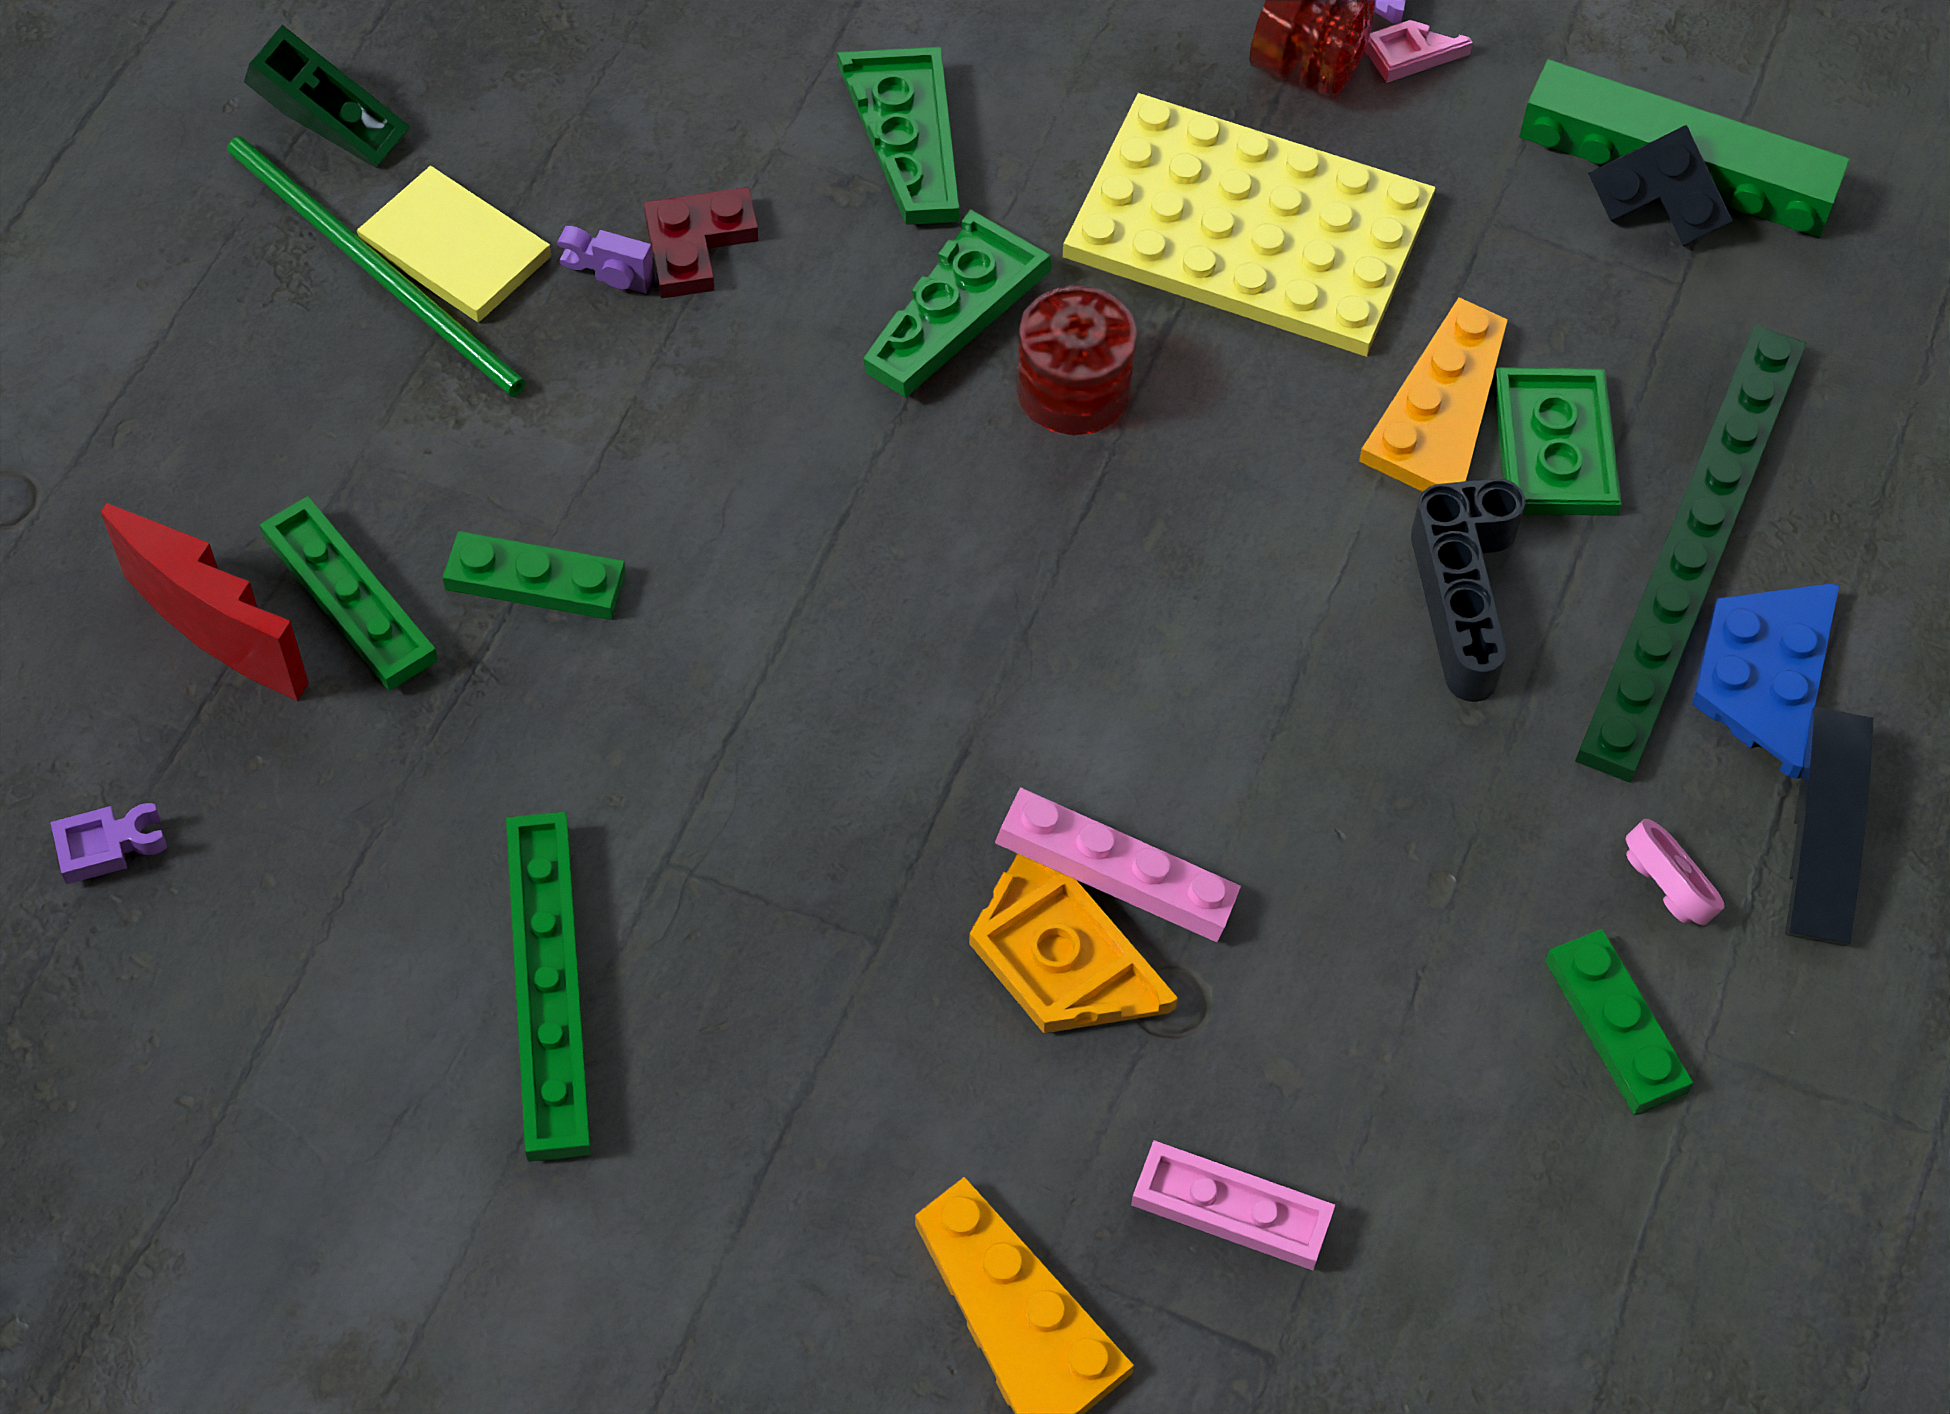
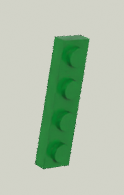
(348, 593)

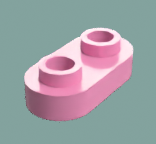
(1686, 888)

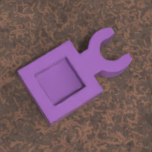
(615, 258)
(96, 841)

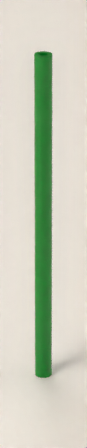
(377, 267)

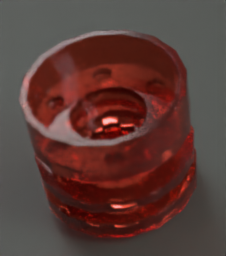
(1321, 34)
(1075, 359)

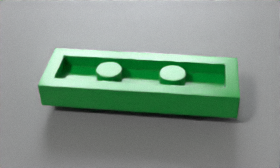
(534, 575)
(1618, 1022)

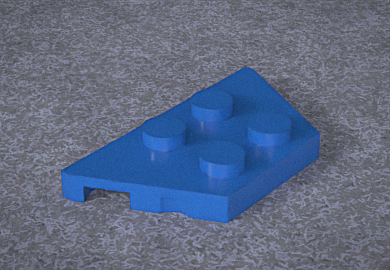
(1767, 667)

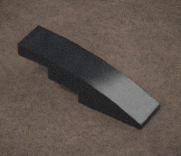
(1830, 826)

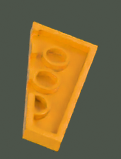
(1026, 1323)

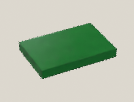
(1558, 439)

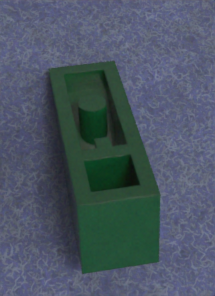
(323, 98)

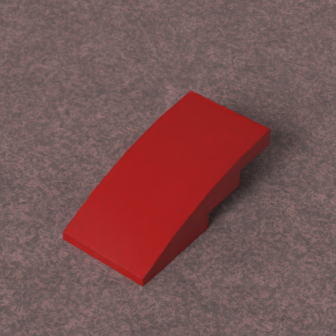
(204, 603)

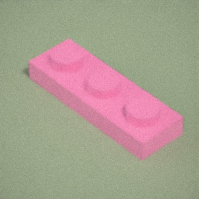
(1233, 1205)

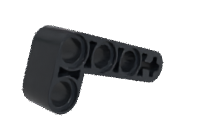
(1460, 543)

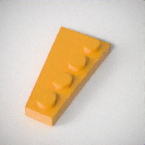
(1438, 410)

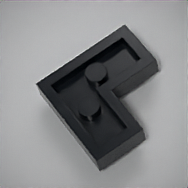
(1665, 170)

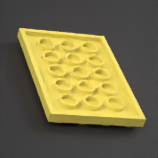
(1250, 223)

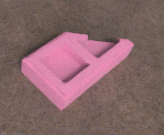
(1412, 49)

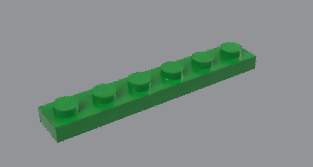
(547, 988)

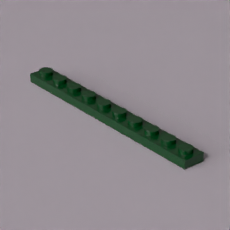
(1690, 556)

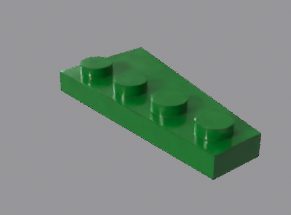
(908, 125)
(963, 295)

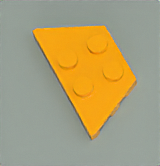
(1063, 953)

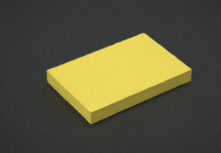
(454, 243)

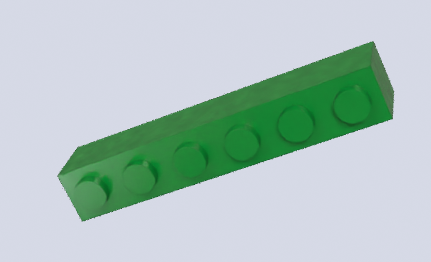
(1749, 166)

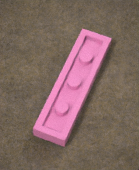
(1118, 864)

